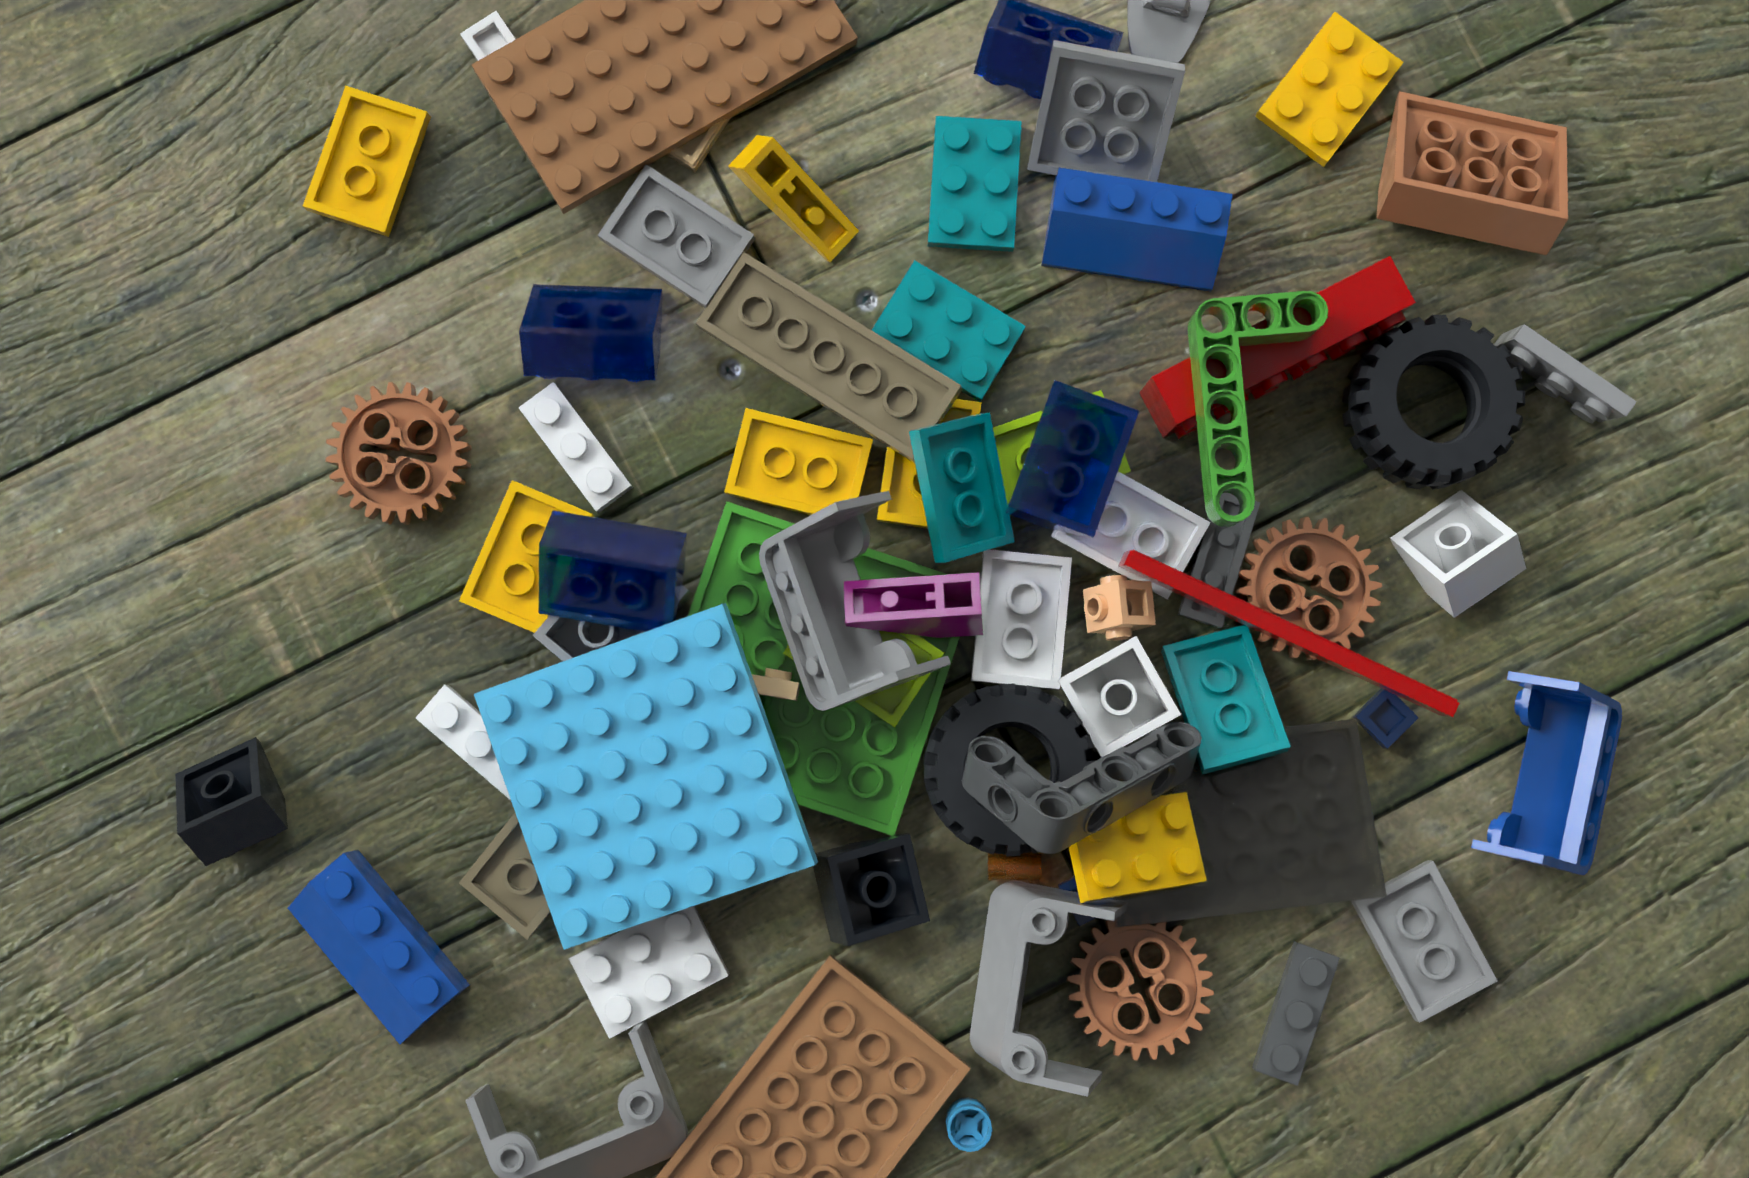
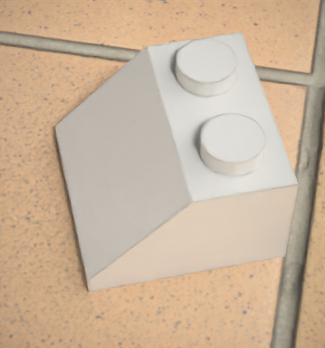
(1460, 552)
(1119, 697)

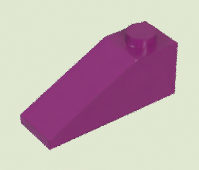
(916, 605)

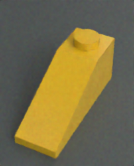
(793, 196)

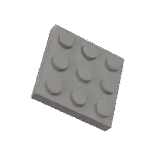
(1105, 112)

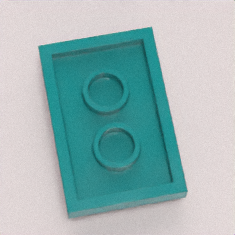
(974, 183)
(949, 329)
(961, 487)
(1225, 698)

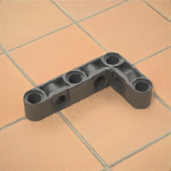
(1065, 812)

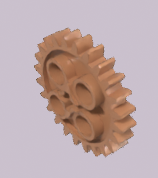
(391, 490)
(1324, 552)
(1102, 1003)

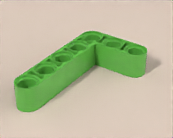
(1229, 391)

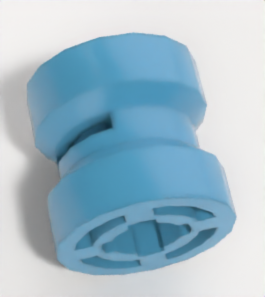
(968, 1132)

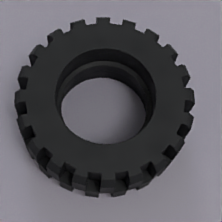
(1472, 363)
(975, 716)

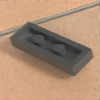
(1219, 560)
(1295, 1013)

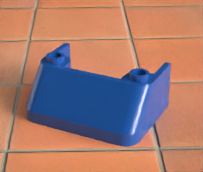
(1560, 775)

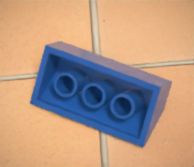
(1136, 229)
(377, 945)

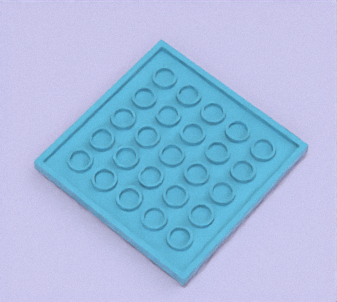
(646, 777)

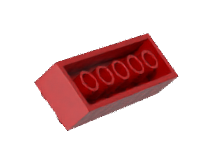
(1357, 307)

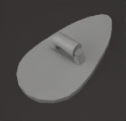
(1164, 27)

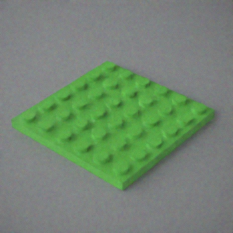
(837, 757)

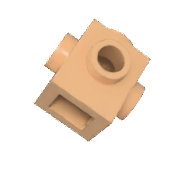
(1119, 607)

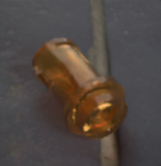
(1014, 867)

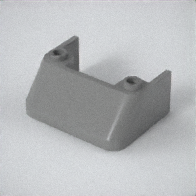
(806, 581)
(1016, 918)
(649, 1134)

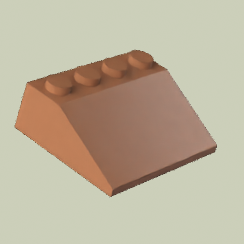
(1475, 174)

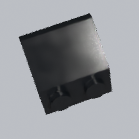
(229, 802)
(870, 889)

